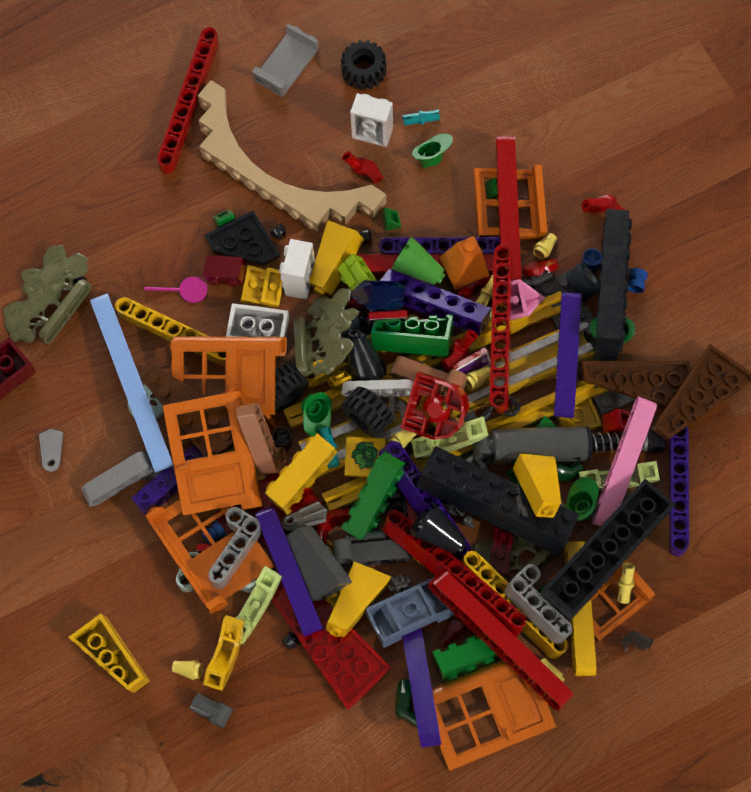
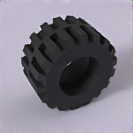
(363, 52)
(288, 386)
(367, 411)

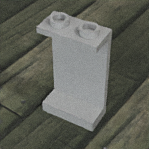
(286, 61)

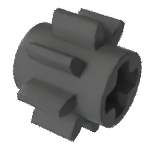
(399, 584)

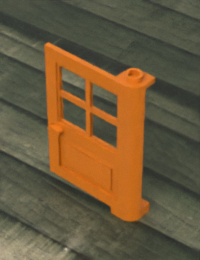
(247, 368)
(215, 479)
(198, 567)
(513, 703)

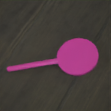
(191, 289)

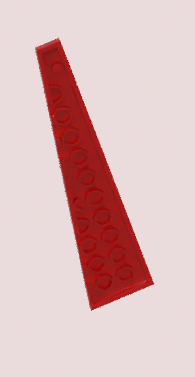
(346, 661)

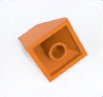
(464, 263)

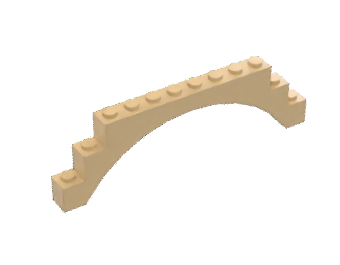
(306, 205)

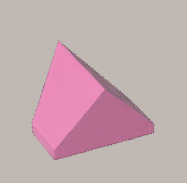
(523, 299)

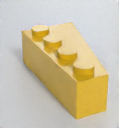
(300, 473)
(108, 649)

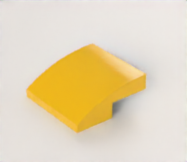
(262, 287)

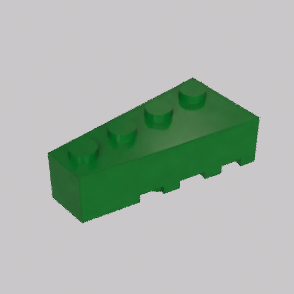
(414, 336)
(374, 496)
(462, 658)

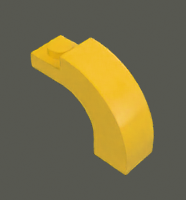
(225, 653)

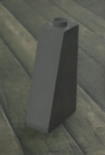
(316, 564)

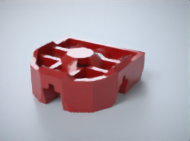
(433, 412)

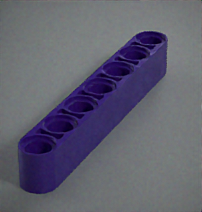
(435, 243)
(567, 355)
(416, 497)
(679, 498)
(289, 571)
(421, 689)

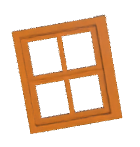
(535, 202)
(640, 590)

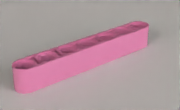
(624, 459)

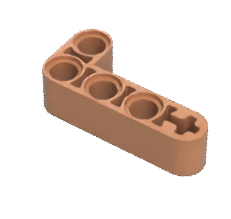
(406, 369)
(265, 455)

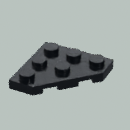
(245, 239)

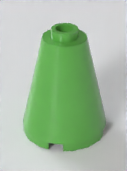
(418, 263)

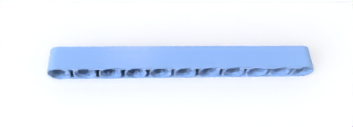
(131, 383)

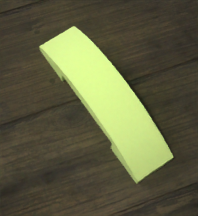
(470, 433)
(642, 471)
(259, 600)

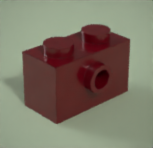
(225, 270)

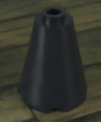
(363, 359)
(438, 530)

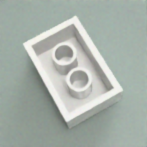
(372, 119)
(297, 268)
(257, 322)

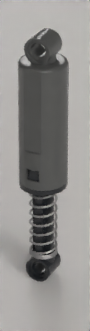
(563, 443)

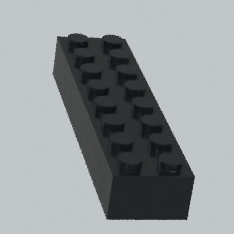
(613, 284)
(494, 500)
(607, 550)

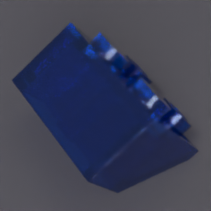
(379, 295)

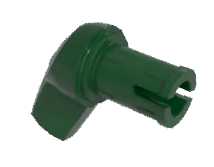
(569, 471)
(403, 701)

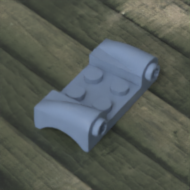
(406, 613)

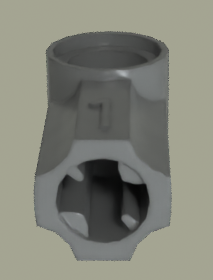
(215, 712)

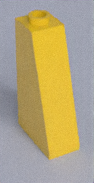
(335, 247)
(539, 482)
(355, 598)

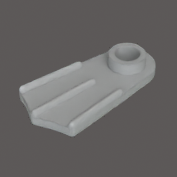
(51, 448)
(307, 516)

